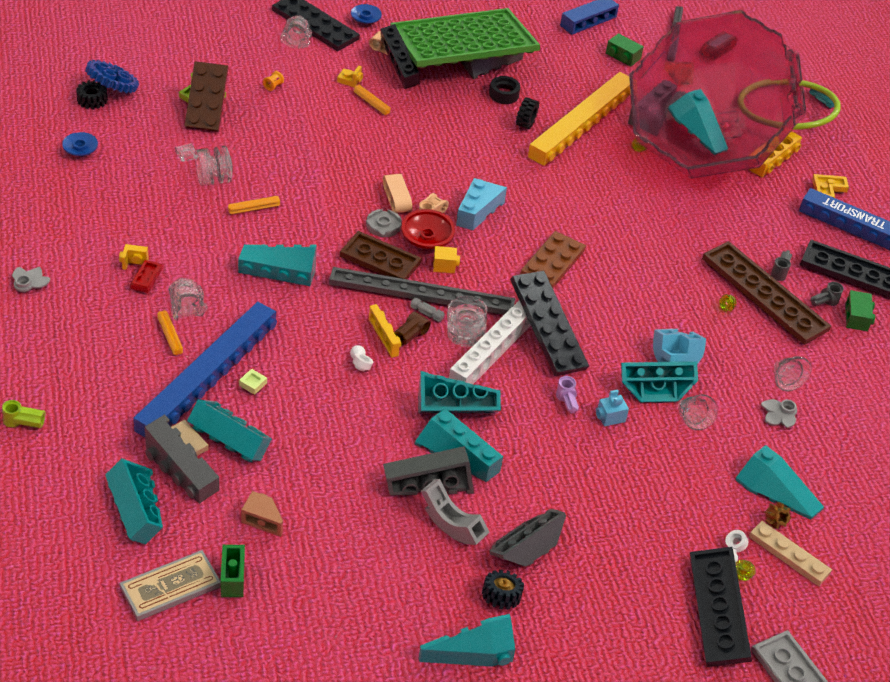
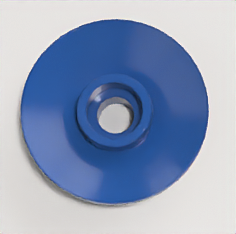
(366, 13)
(80, 144)

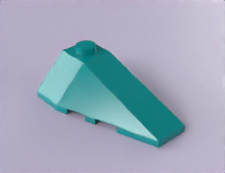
(697, 115)
(774, 478)
(482, 646)

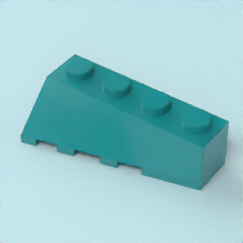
(279, 262)
(456, 396)
(231, 430)
(448, 432)
(135, 499)

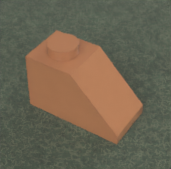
(262, 514)

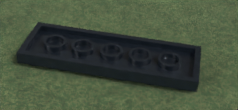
(322, 25)
(847, 267)
(549, 323)
(720, 607)

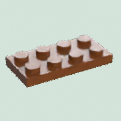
(555, 257)

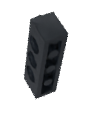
(399, 56)

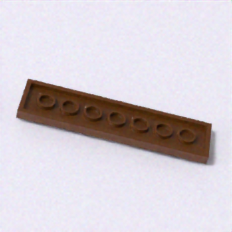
(767, 293)

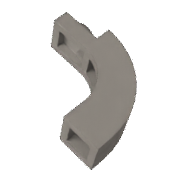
(449, 518)

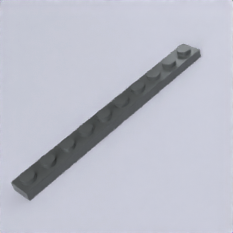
(414, 289)

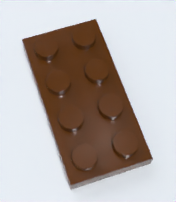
(206, 96)
(380, 256)

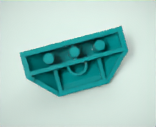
(659, 380)

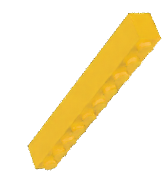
(580, 119)

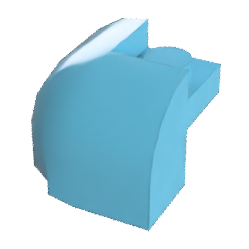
(678, 346)

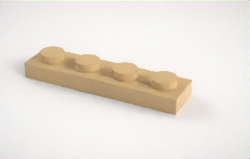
(790, 553)

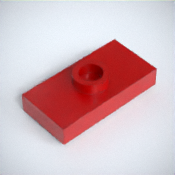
(146, 276)

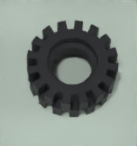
(91, 94)
(527, 113)

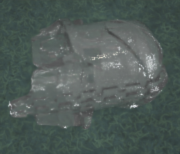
(296, 32)
(183, 296)

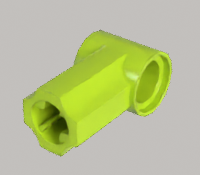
(17, 415)

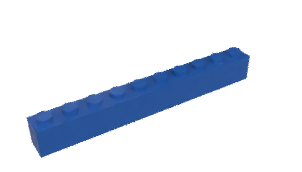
(208, 367)

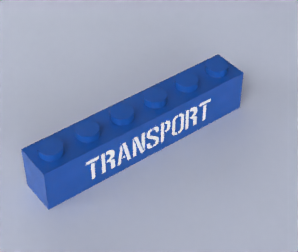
(846, 217)

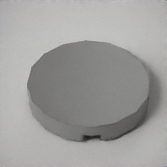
(383, 223)

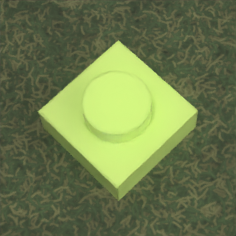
(253, 381)

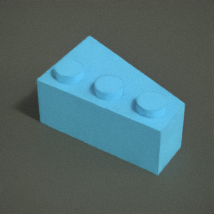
(479, 202)

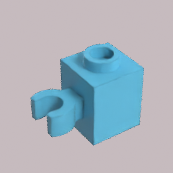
(612, 409)

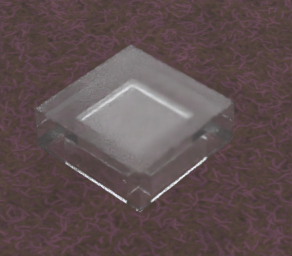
(185, 152)

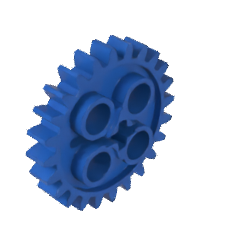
(112, 76)

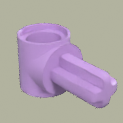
(567, 393)

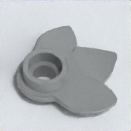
(29, 279)
(780, 412)

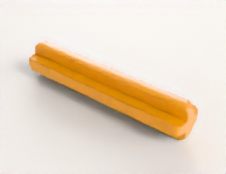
(372, 99)
(252, 205)
(170, 332)

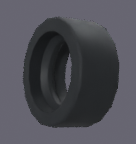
(502, 96)

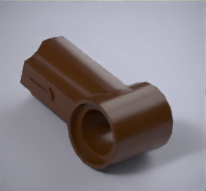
(414, 325)

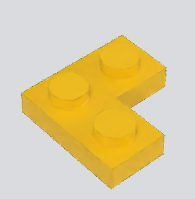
(829, 184)

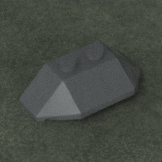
(530, 538)

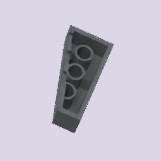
(179, 460)

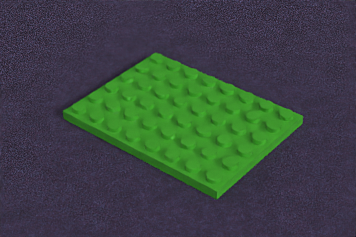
(465, 37)

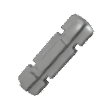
(427, 309)

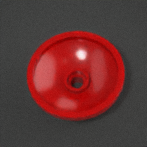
(428, 228)

